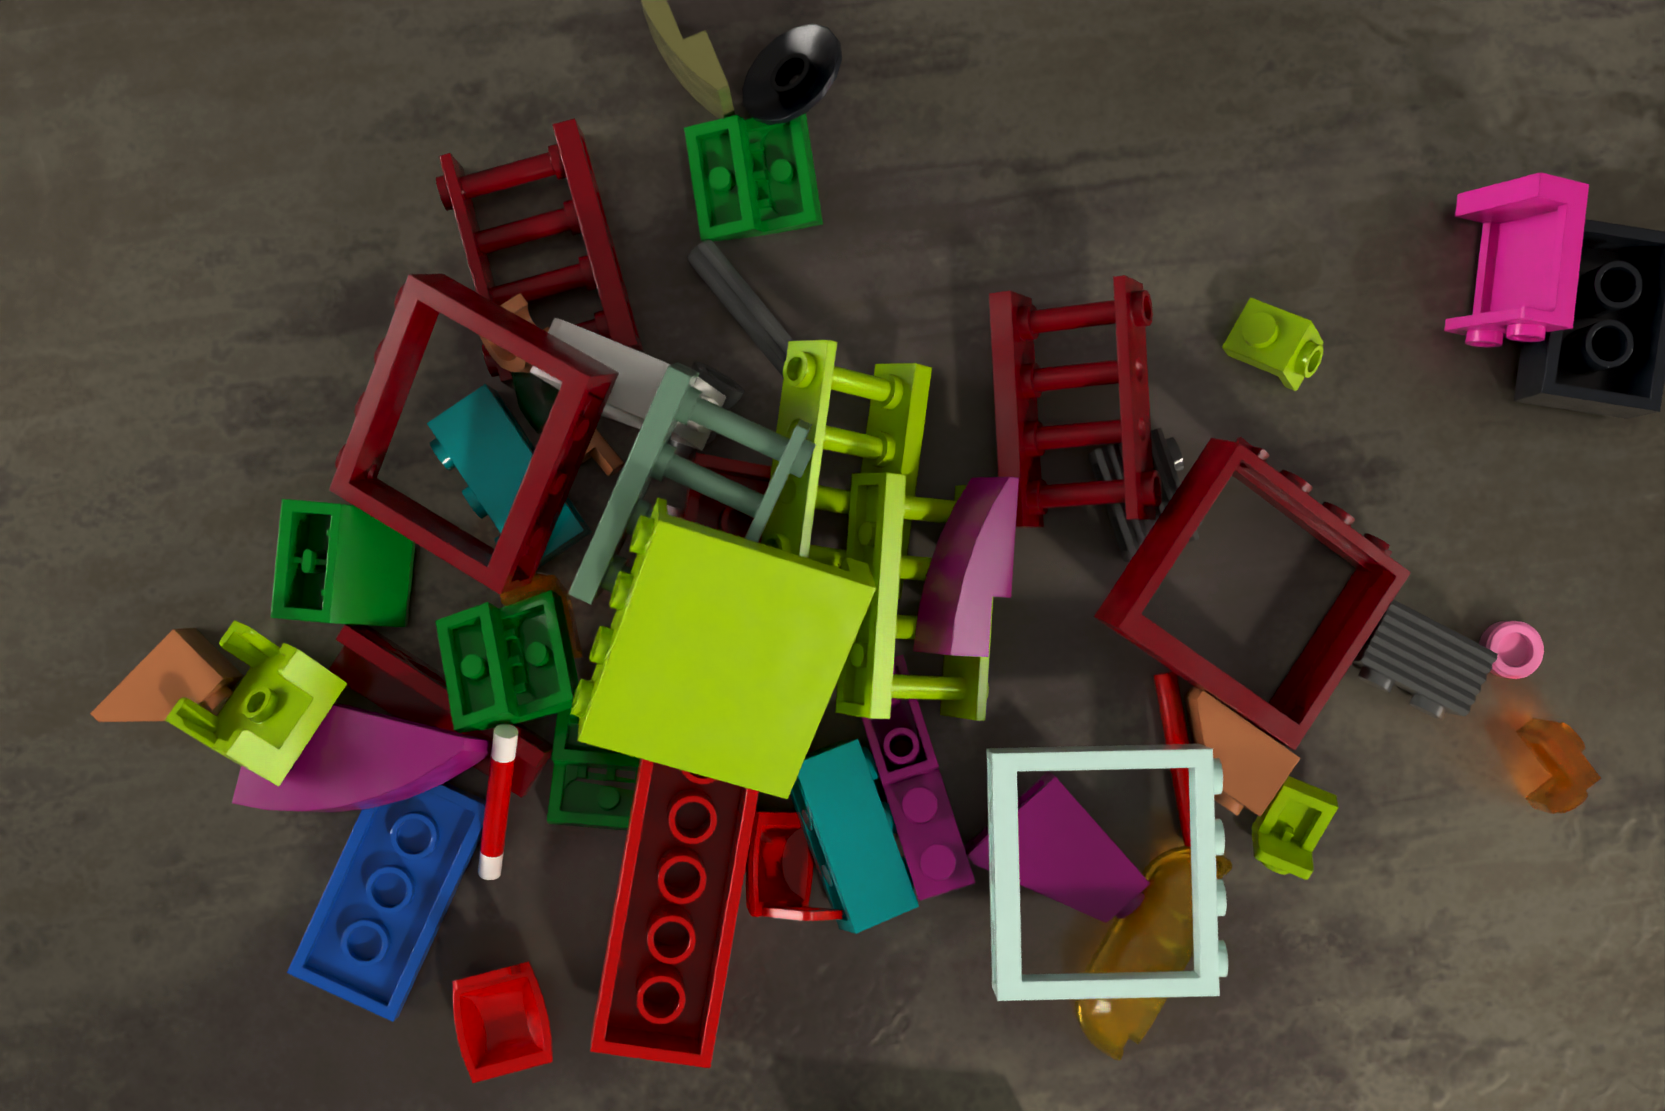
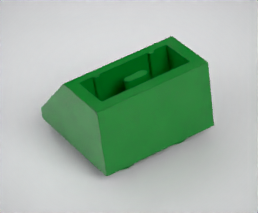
(340, 567)

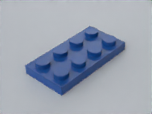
(389, 898)

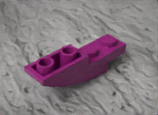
(918, 798)

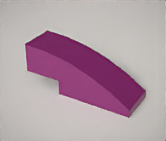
(969, 569)

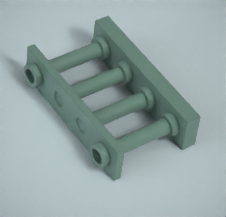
(655, 458)

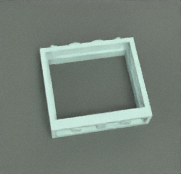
(1208, 893)

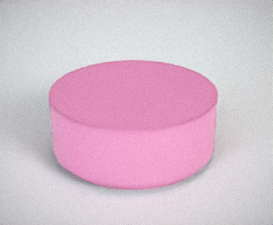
(1517, 646)

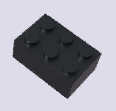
(1617, 342)

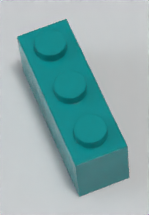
(492, 457)
(852, 836)

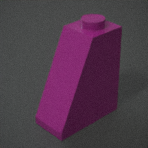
(1068, 854)

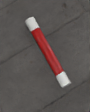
(497, 801)

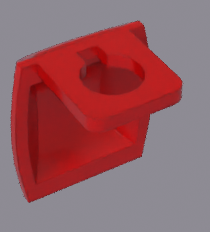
(781, 870)
(501, 1022)

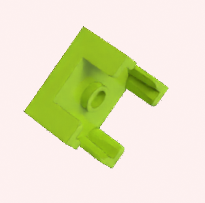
(269, 711)

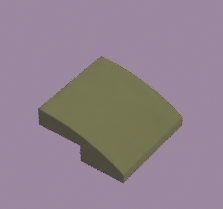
(690, 59)

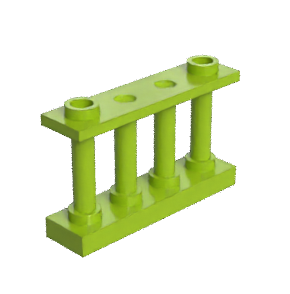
(890, 442)
(875, 538)

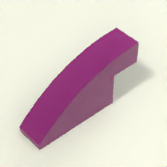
(364, 763)

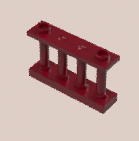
(580, 215)
(1021, 381)

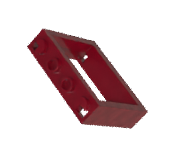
(553, 464)
(1335, 640)

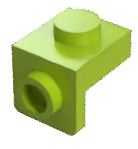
(1276, 342)
(1292, 827)

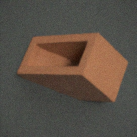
(176, 668)
(1250, 759)

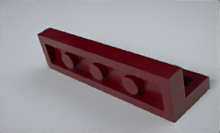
(419, 694)

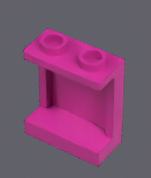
(1524, 258)

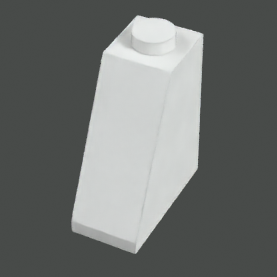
(635, 384)

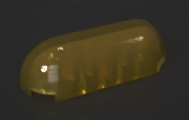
(1147, 940)

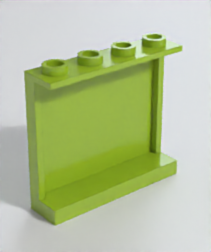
(720, 653)

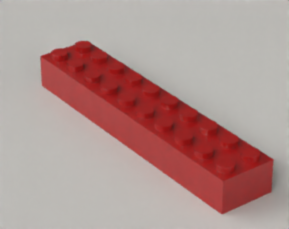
(678, 879)

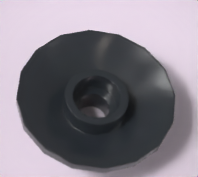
(792, 74)

